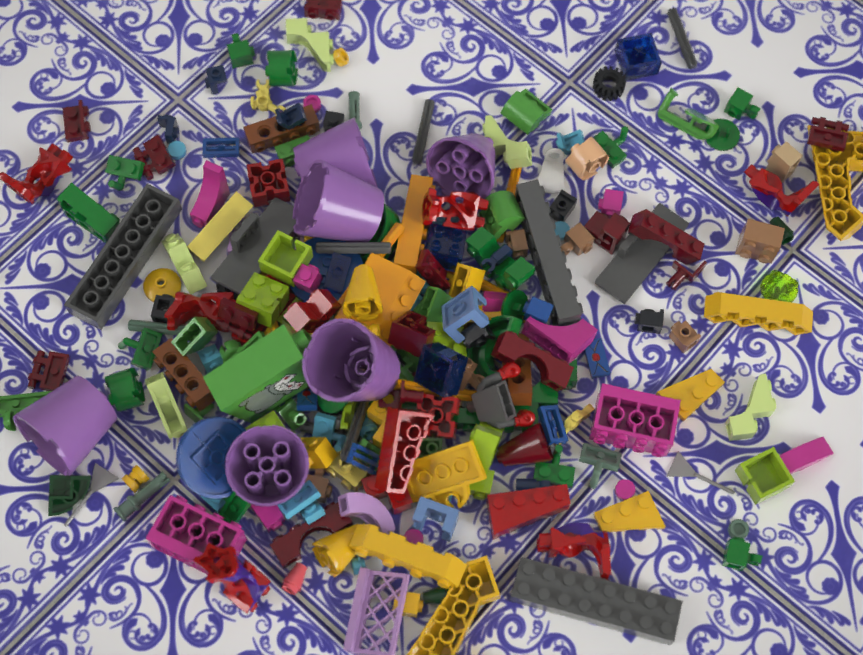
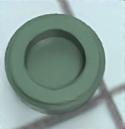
(738, 528)

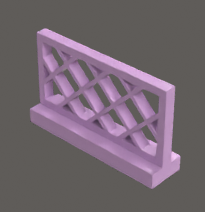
(361, 606)

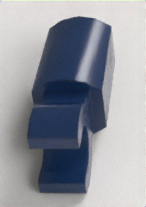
(497, 258)
(523, 484)

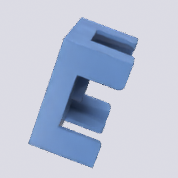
(461, 310)
(437, 512)

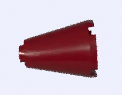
(525, 448)

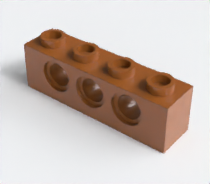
(270, 127)
(165, 356)
(521, 386)

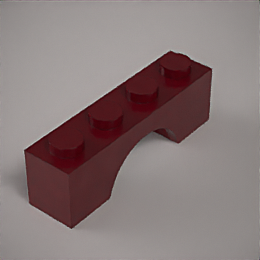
(652, 227)
(553, 371)
(288, 547)

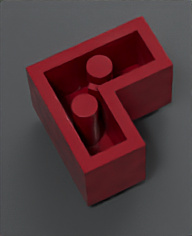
(607, 231)
(410, 333)

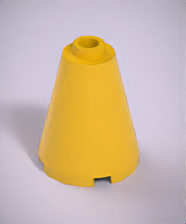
(362, 295)
(335, 550)

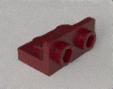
(323, 9)
(76, 122)
(432, 270)

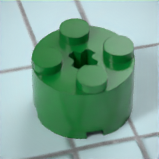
(281, 68)
(125, 389)

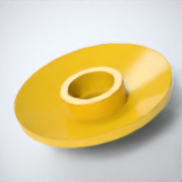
(171, 283)

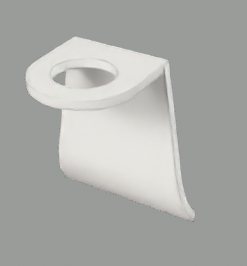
(552, 172)

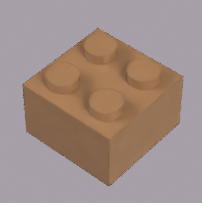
(759, 241)

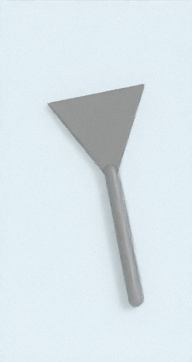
(682, 468)
(100, 479)

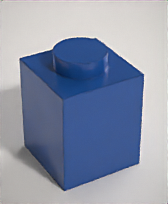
(537, 309)

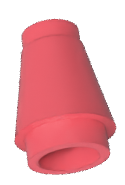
(293, 581)

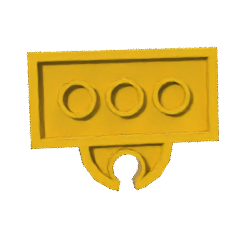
(446, 474)

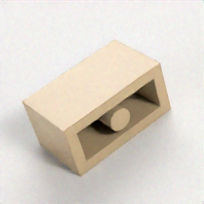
(783, 161)

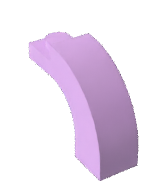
(367, 509)

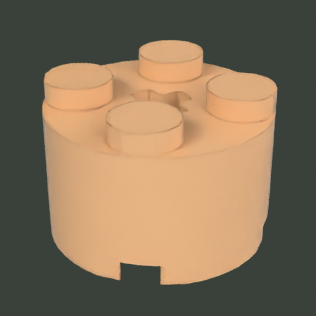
(587, 158)

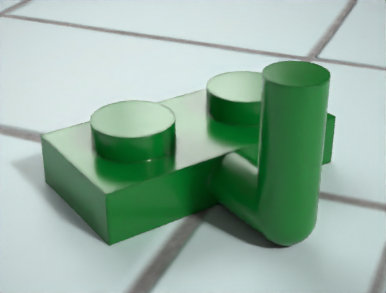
(612, 147)
(124, 169)
(143, 354)
(554, 472)
(233, 508)

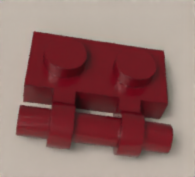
(826, 137)
(158, 154)
(239, 315)
(54, 370)

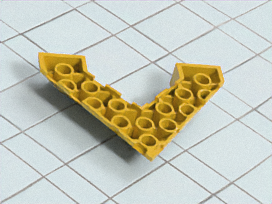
(834, 185)
(457, 611)

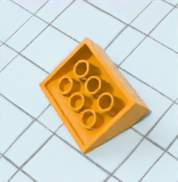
(397, 292)

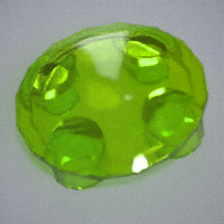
(779, 287)

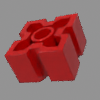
(268, 182)
(448, 407)

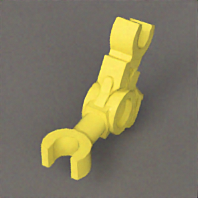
(263, 100)
(576, 418)

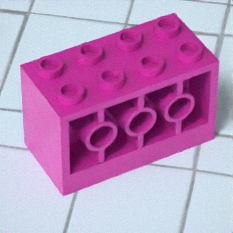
(634, 420)
(178, 530)

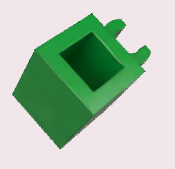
(240, 52)
(740, 104)
(737, 554)

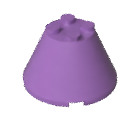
(463, 164)
(267, 465)

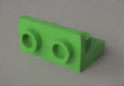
(286, 152)

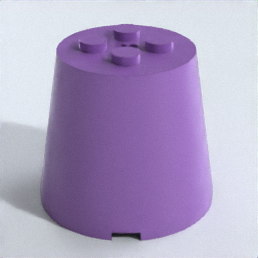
(338, 146)
(336, 205)
(349, 363)
(67, 423)

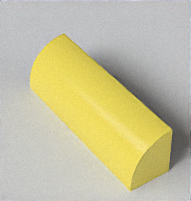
(219, 226)

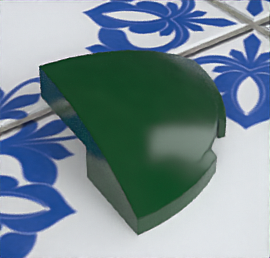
(66, 492)

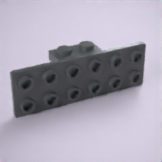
(250, 243)
(636, 259)

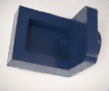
(215, 76)
(291, 117)
(170, 123)

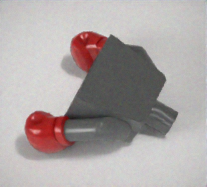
(494, 402)

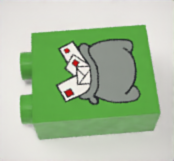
(261, 375)

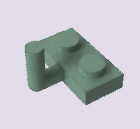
(599, 458)

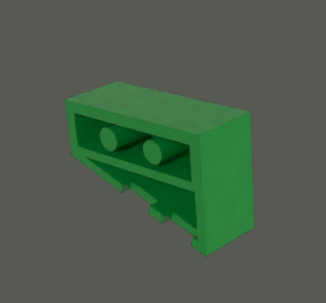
(87, 213)

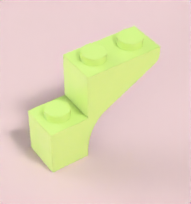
(317, 43)
(514, 153)
(184, 263)
(166, 405)
(759, 405)

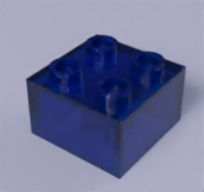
(638, 56)
(446, 245)
(440, 369)

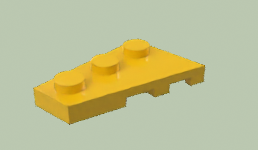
(693, 391)
(631, 514)

